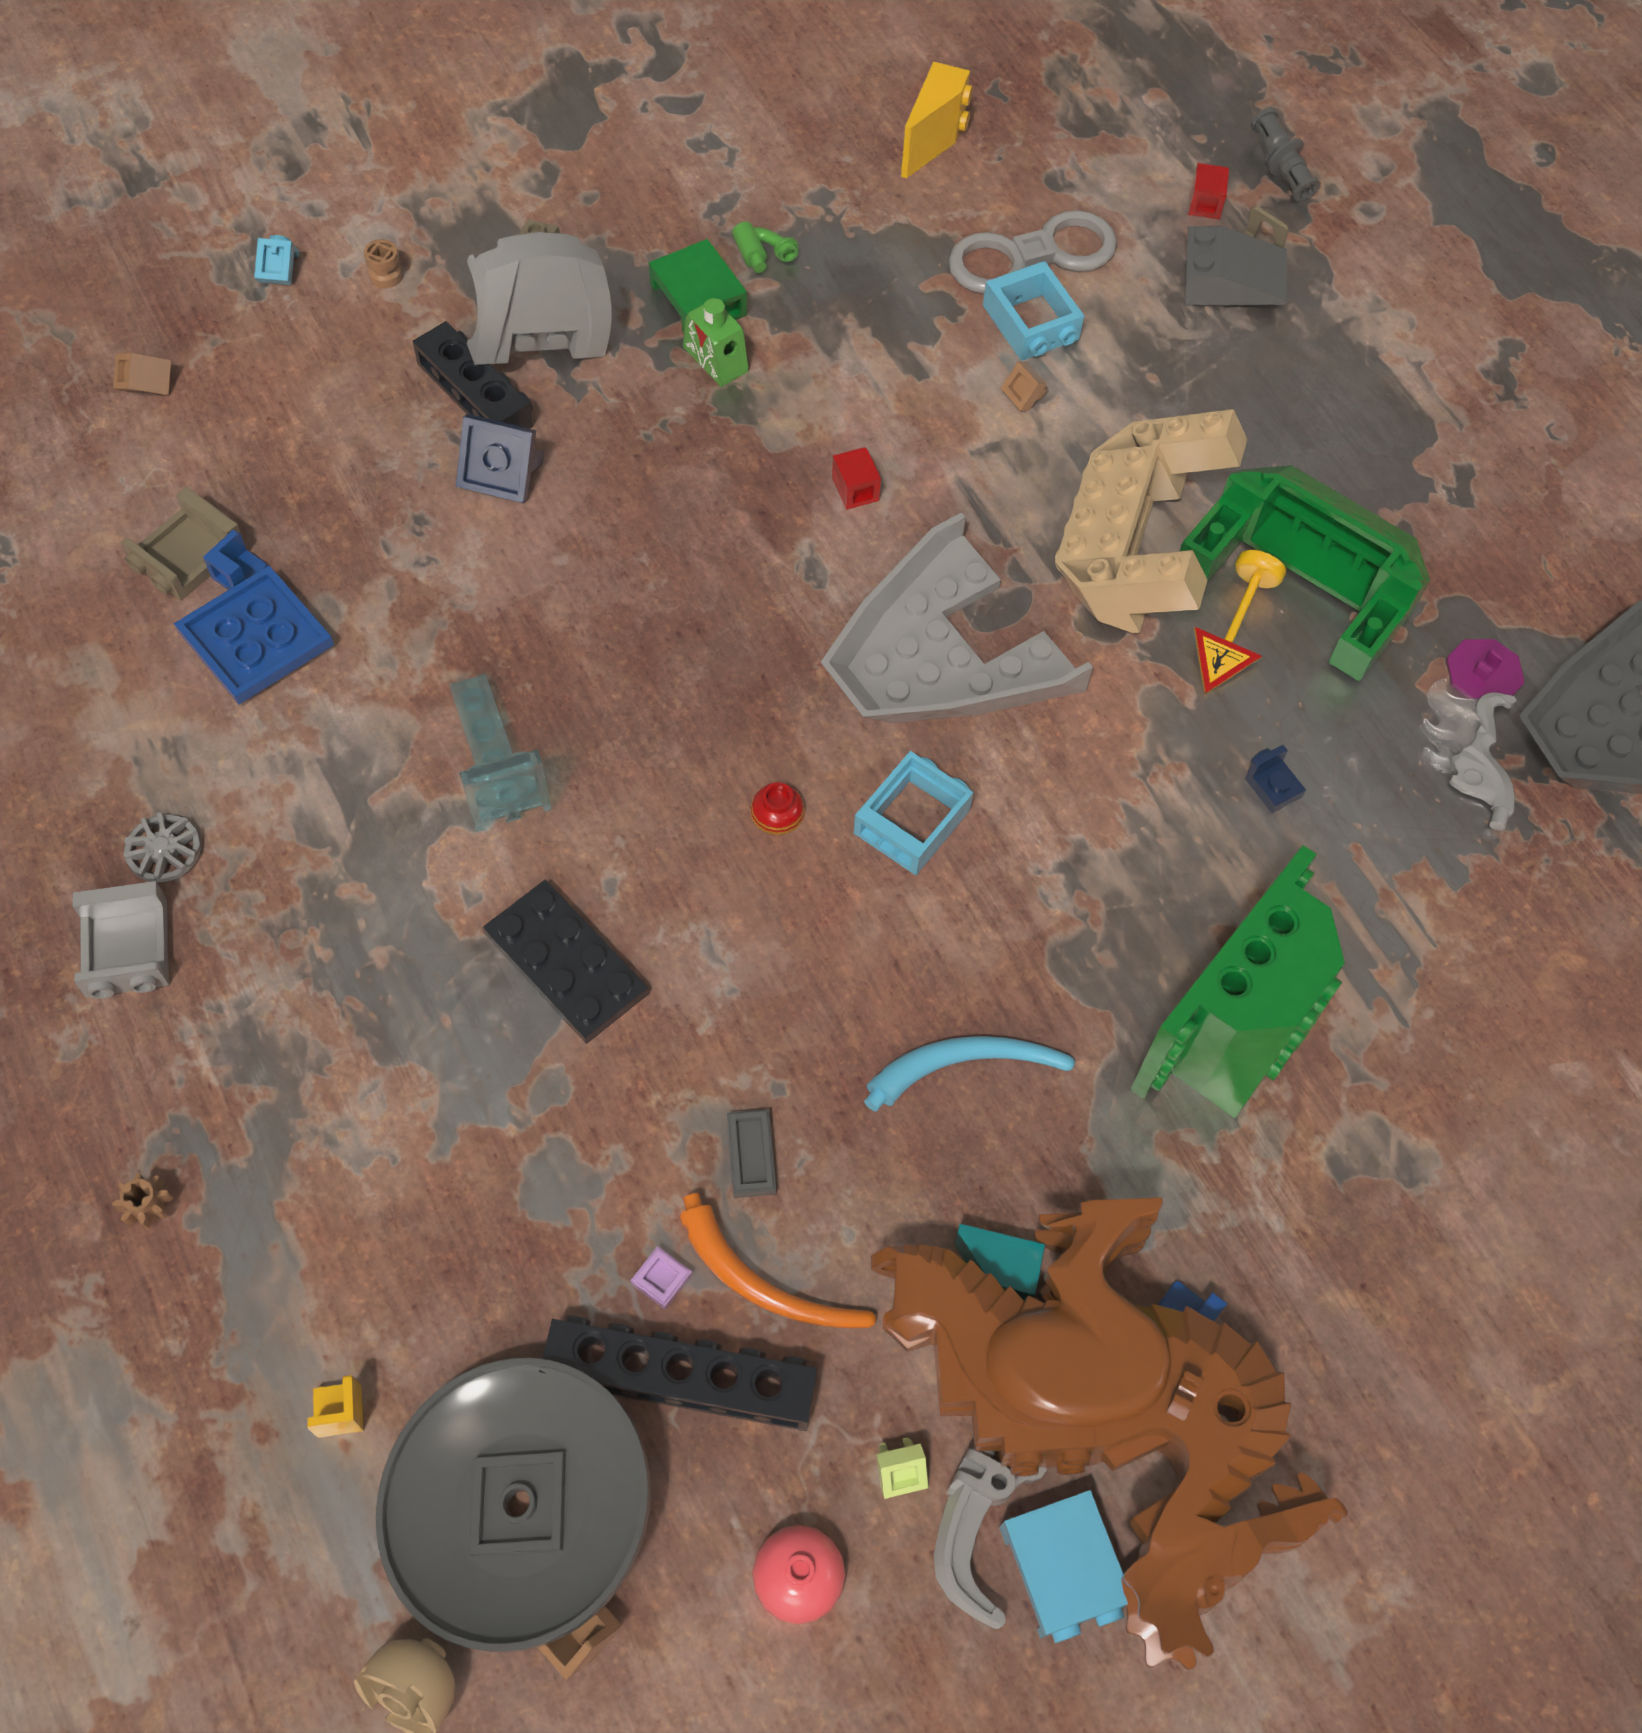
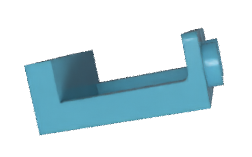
(1067, 1565)

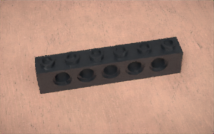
(697, 1392)

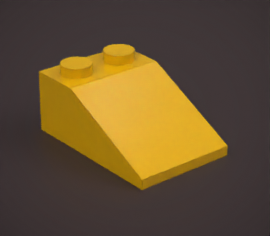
(936, 116)

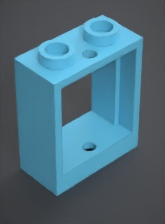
(1025, 285)
(894, 841)

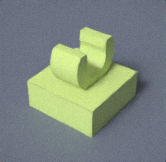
(902, 1469)

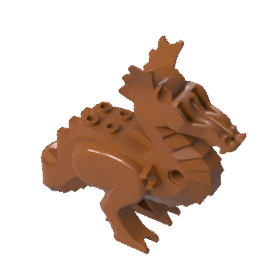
(1109, 1383)

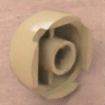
(410, 1683)

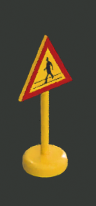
(1220, 657)

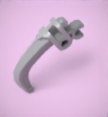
(974, 1488)

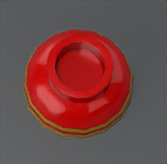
(777, 809)

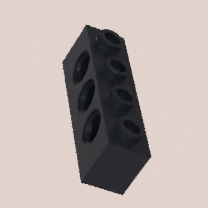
(474, 388)

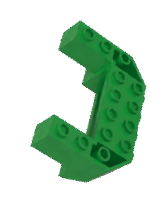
(1326, 543)

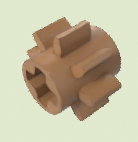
(152, 1205)

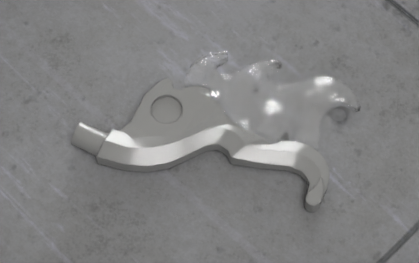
(1463, 744)

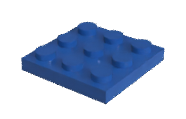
(254, 634)

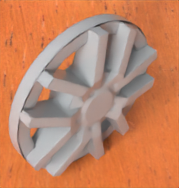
(162, 847)

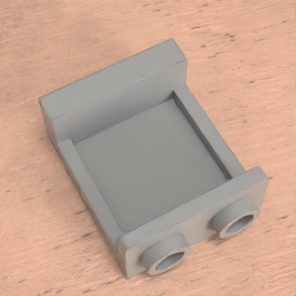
(122, 940)

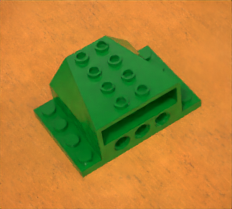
(1252, 997)

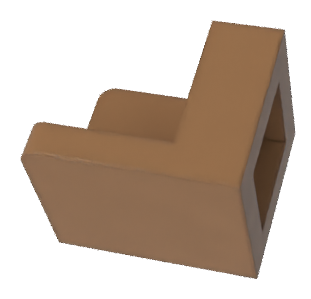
(141, 373)
(583, 1644)

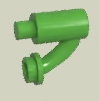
(749, 244)

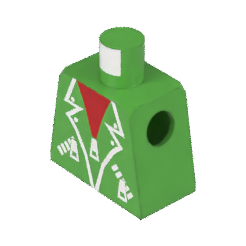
(716, 341)

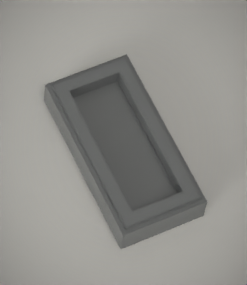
(751, 1154)

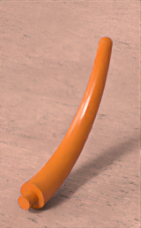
(730, 1269)

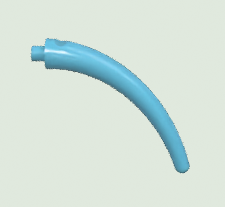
(916, 1064)

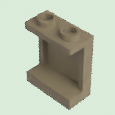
(176, 549)

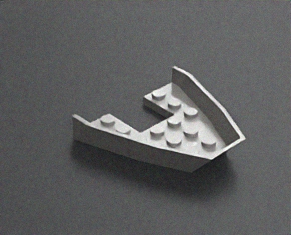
(911, 664)

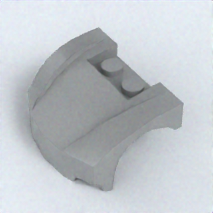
(539, 296)

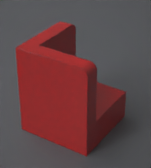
(1208, 191)
(856, 478)

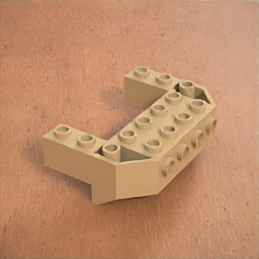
(1112, 510)

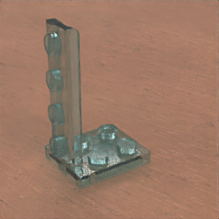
(499, 781)

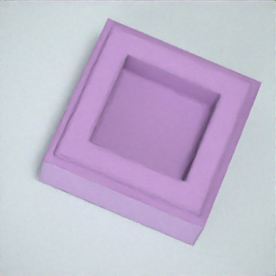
(661, 1278)

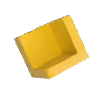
(337, 1409)

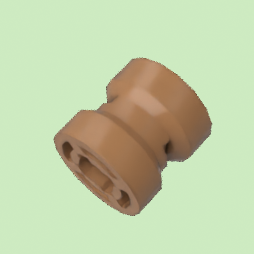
(383, 263)

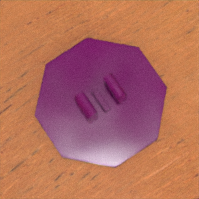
(1484, 668)

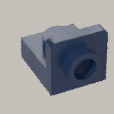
(1273, 779)

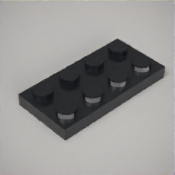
(566, 961)

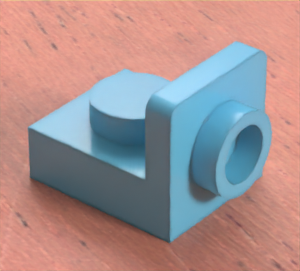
(275, 260)

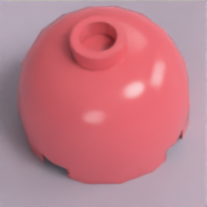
(798, 1574)

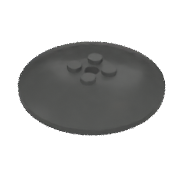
(448, 1491)

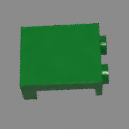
(695, 276)

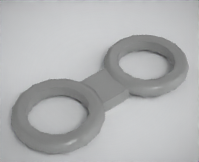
(1035, 248)

